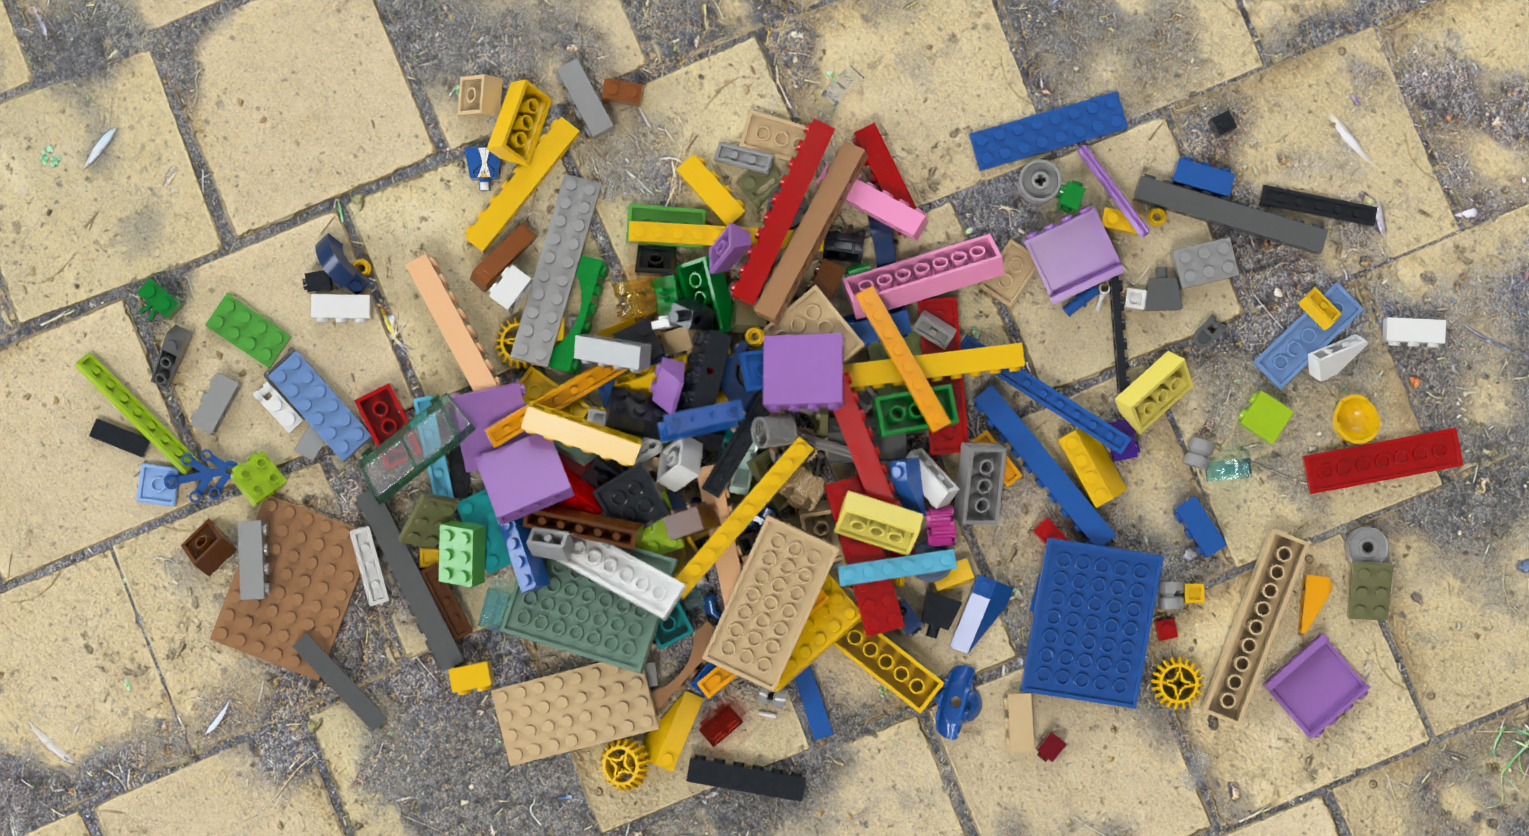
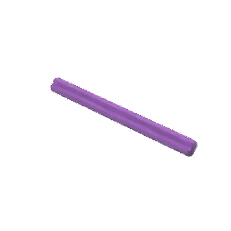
(1114, 192)

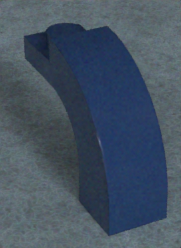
(731, 381)

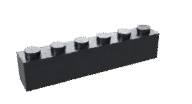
(746, 779)

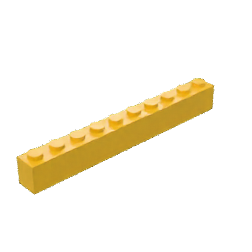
(687, 234)
(940, 365)
(744, 514)

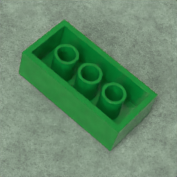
(708, 290)
(900, 415)

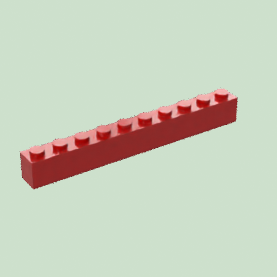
(783, 212)
(862, 450)

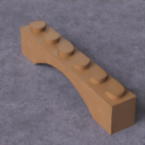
(702, 637)

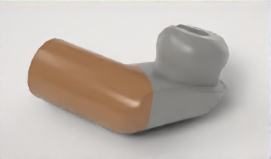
(774, 453)

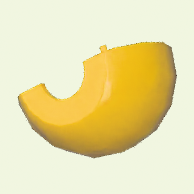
(1356, 419)

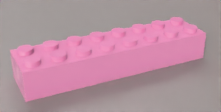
(928, 274)

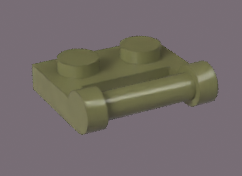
(754, 181)
(822, 417)

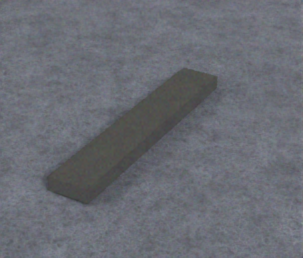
(339, 682)

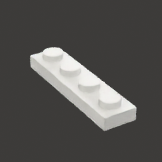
(369, 565)

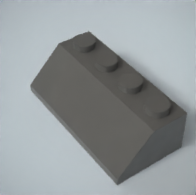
(890, 448)

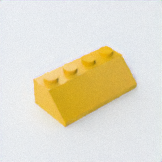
(519, 123)
(1091, 467)

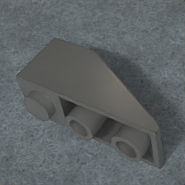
(171, 355)

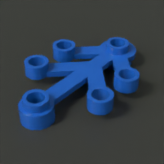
(205, 474)

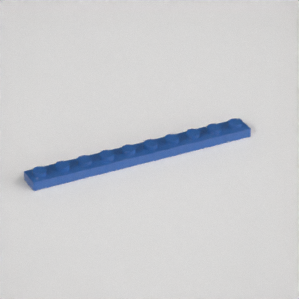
(1059, 404)

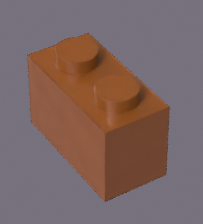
(622, 92)

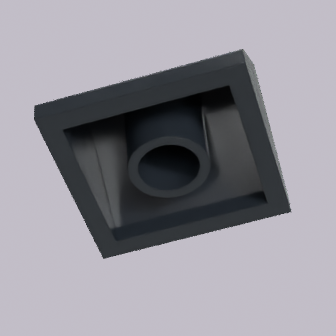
(655, 261)

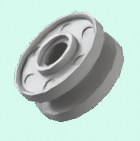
(1376, 539)

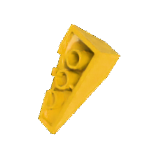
(667, 742)

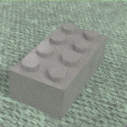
(979, 483)

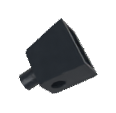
(686, 311)
(938, 612)

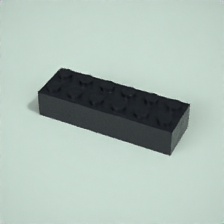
(638, 415)

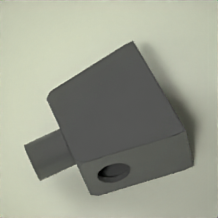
(1162, 292)

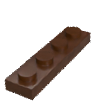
(446, 602)

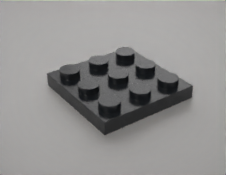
(633, 497)

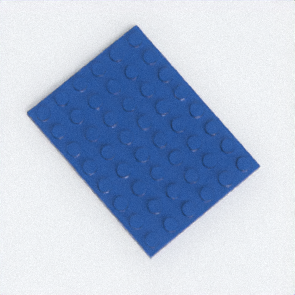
(1091, 623)

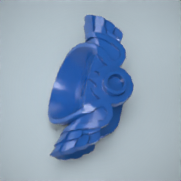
(960, 684)

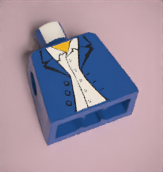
(483, 166)

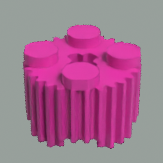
(941, 526)

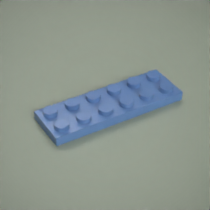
(1291, 349)
(320, 406)

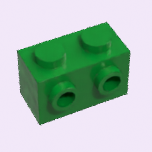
(1070, 196)

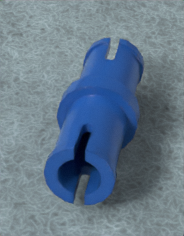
(1080, 300)

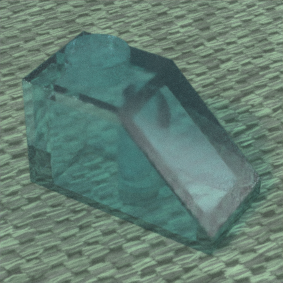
(1229, 469)

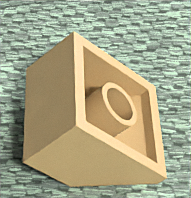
(480, 96)

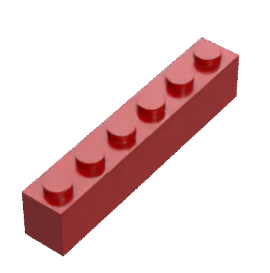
(882, 165)

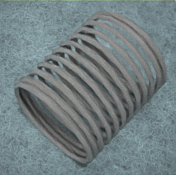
(778, 428)

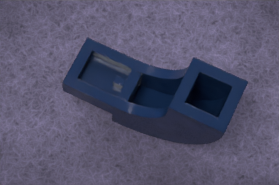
(882, 242)
(339, 269)

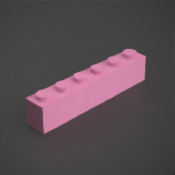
(885, 208)

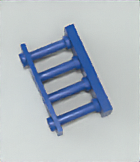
(700, 421)

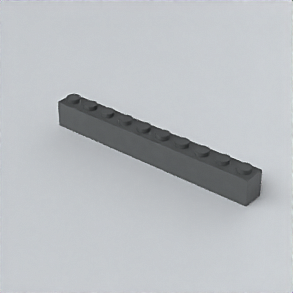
(1230, 215)
(413, 587)

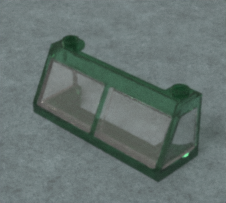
(414, 447)

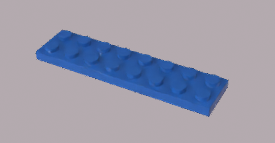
(1048, 131)

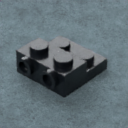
(602, 471)

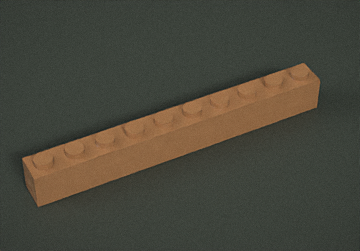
(810, 233)

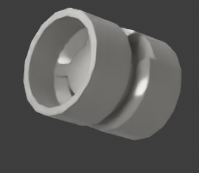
(1199, 453)
(1171, 595)
(777, 700)

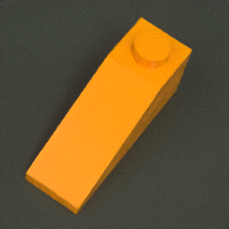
(1313, 596)

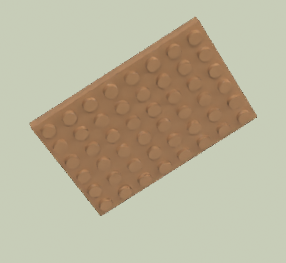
(310, 588)

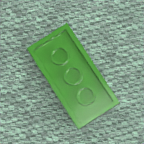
(665, 214)
(248, 331)

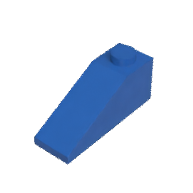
(908, 483)

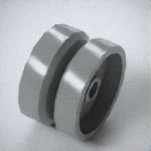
(1047, 174)

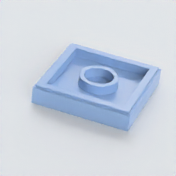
(152, 487)

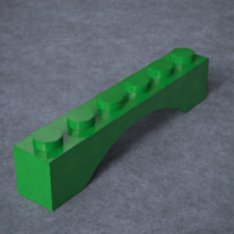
(591, 276)

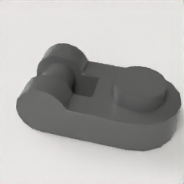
(1203, 337)

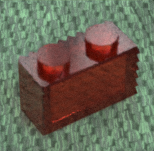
(721, 724)

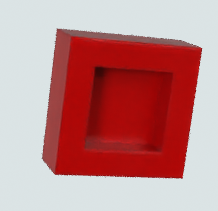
(1166, 629)

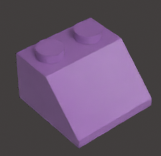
(728, 248)
(668, 383)

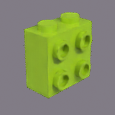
(1264, 417)
(258, 478)

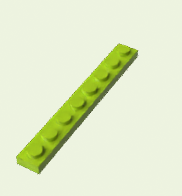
(134, 411)

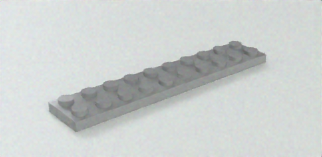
(556, 271)

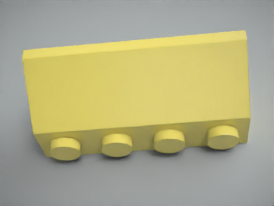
(1154, 391)
(878, 523)

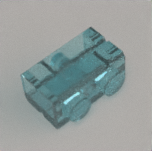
(494, 609)

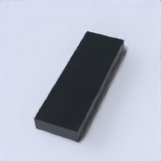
(120, 438)

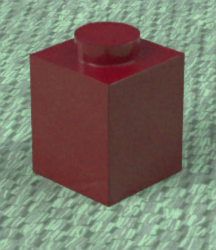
(1050, 747)

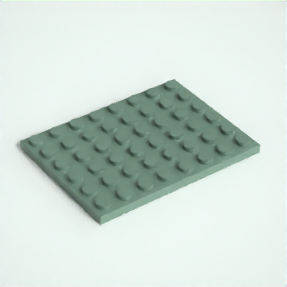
(586, 616)

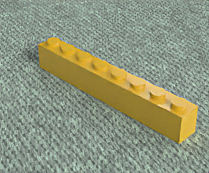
(522, 185)

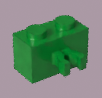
(667, 291)
(159, 299)

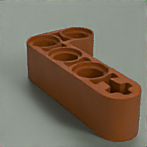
(502, 256)

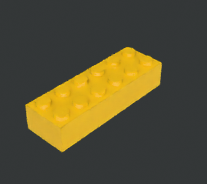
(890, 666)

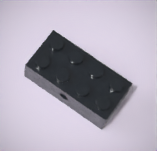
(704, 369)

